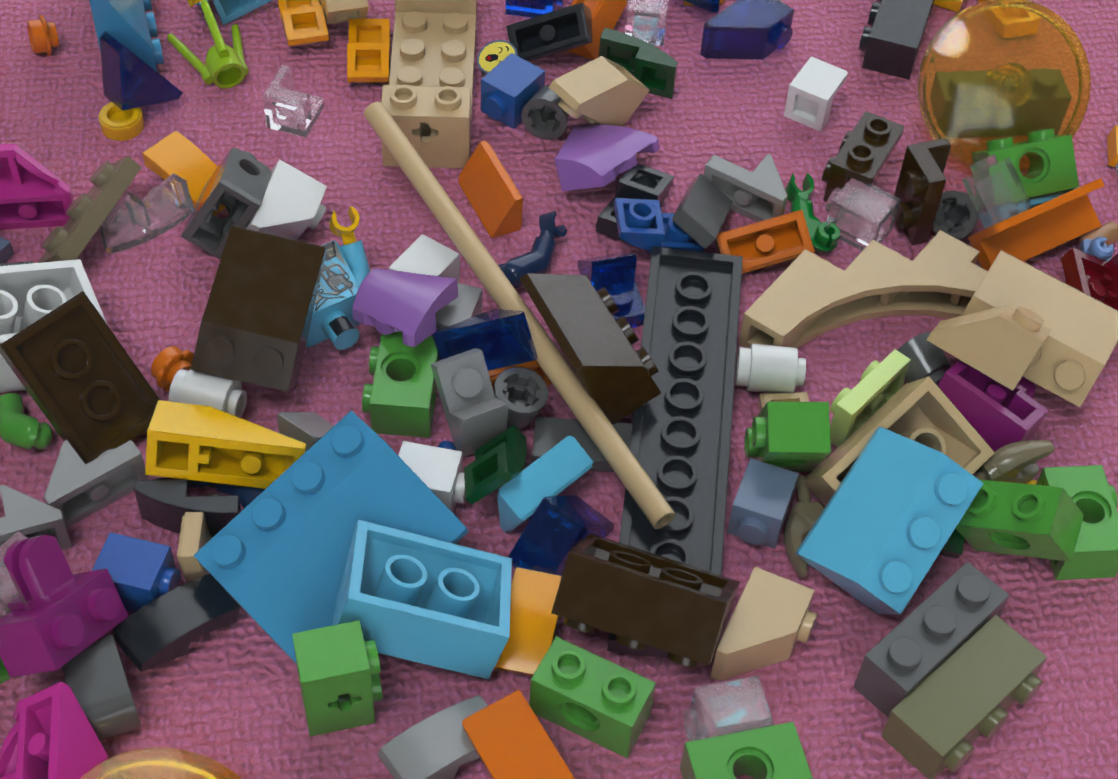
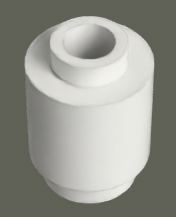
(769, 368)
(208, 390)

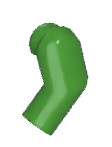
(20, 428)

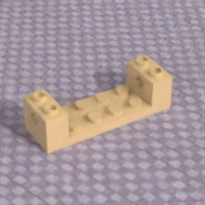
(433, 79)

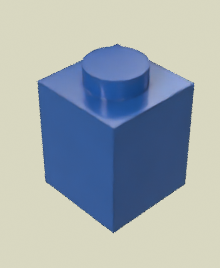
(509, 89)
(138, 569)

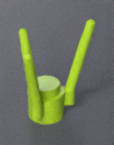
(223, 64)

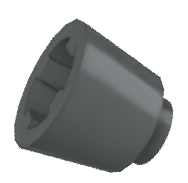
(544, 116)
(956, 214)
(925, 359)
(524, 394)

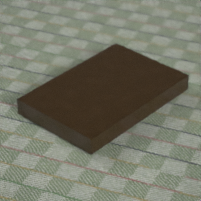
(82, 378)

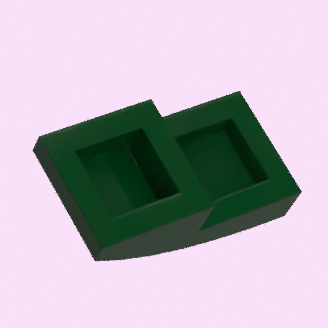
(642, 60)
(495, 464)

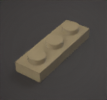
(90, 210)

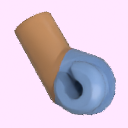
(1100, 241)

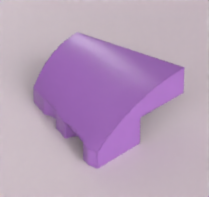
(598, 153)
(403, 302)

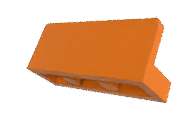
(1039, 227)
(514, 741)

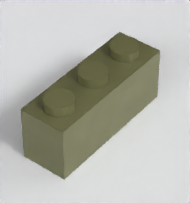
(965, 699)

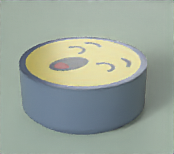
(493, 54)

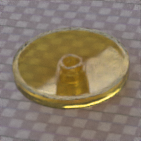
(1003, 75)

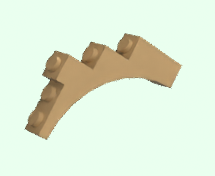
(879, 283)

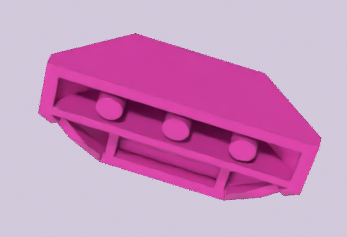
(30, 192)
(50, 738)

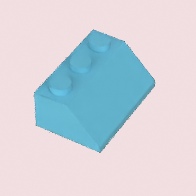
(889, 520)
(427, 599)

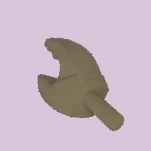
(1015, 461)
(800, 521)

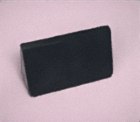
(552, 32)

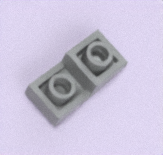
(434, 745)

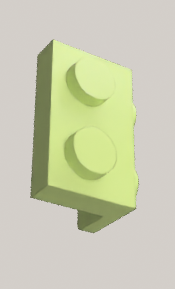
(874, 389)

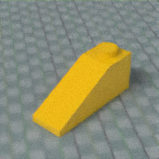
(215, 447)

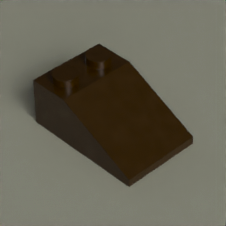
(260, 309)

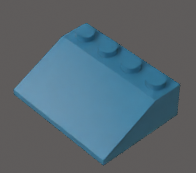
(130, 26)
(293, 540)

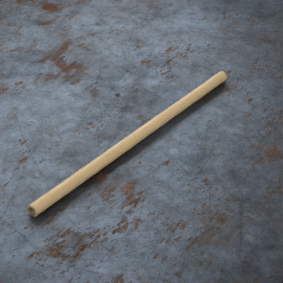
(506, 297)

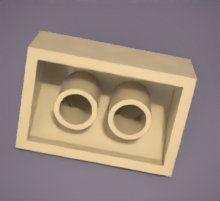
(1080, 325)
(915, 412)

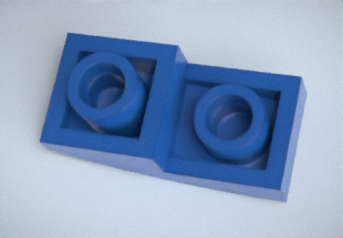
(645, 226)

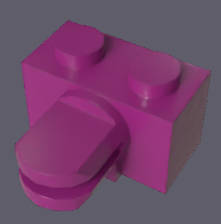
(992, 408)
(55, 609)

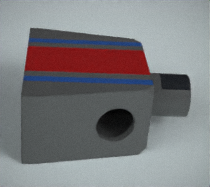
(240, 187)

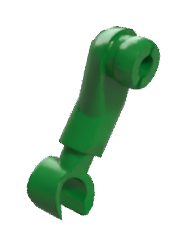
(823, 236)

